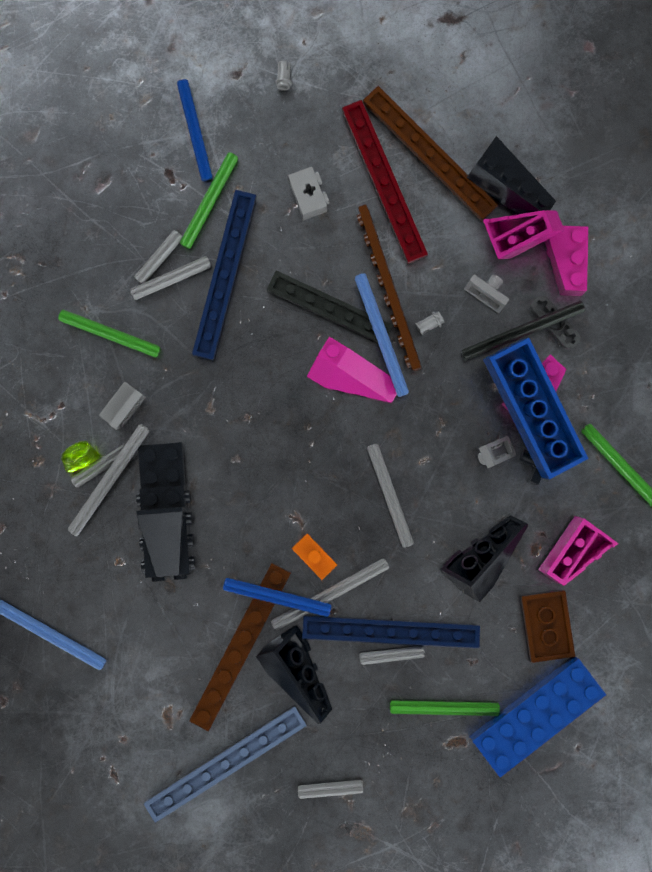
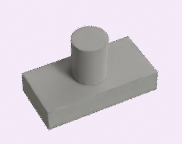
(487, 292)
(496, 452)

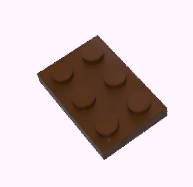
(547, 626)

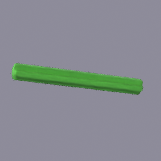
(209, 200)
(109, 333)
(618, 462)
(445, 708)

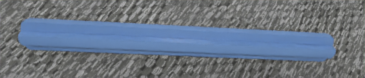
(381, 335)
(51, 635)

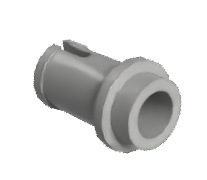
(283, 79)
(430, 323)

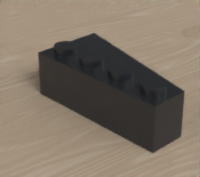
(509, 181)

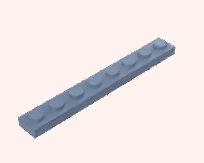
(225, 764)

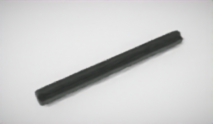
(523, 330)

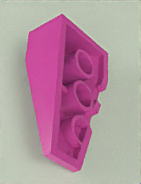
(348, 372)

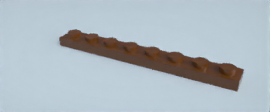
(430, 153)
(391, 298)
(237, 651)

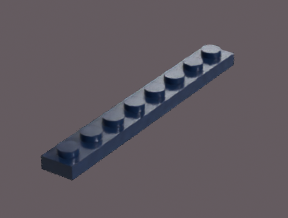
(224, 275)
(391, 632)

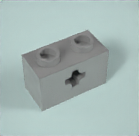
(308, 205)

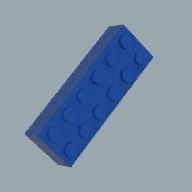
(535, 408)
(537, 715)

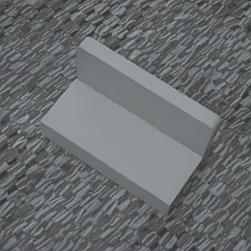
(122, 406)

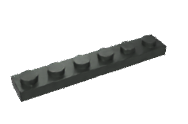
(323, 305)

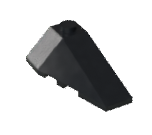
(482, 563)
(291, 667)

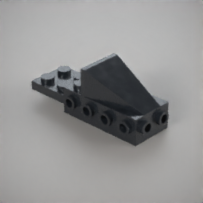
(164, 513)

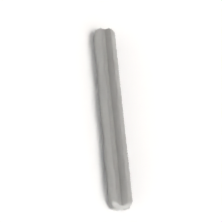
(390, 495)

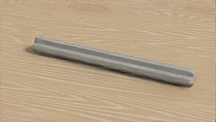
(108, 480)
(333, 592)

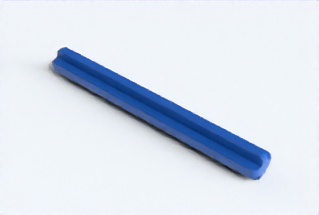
(194, 130)
(277, 597)

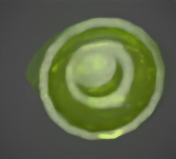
(79, 456)

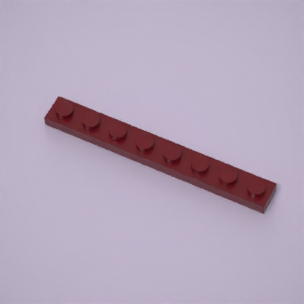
(384, 182)

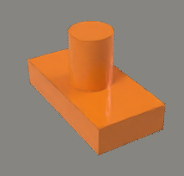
(314, 556)

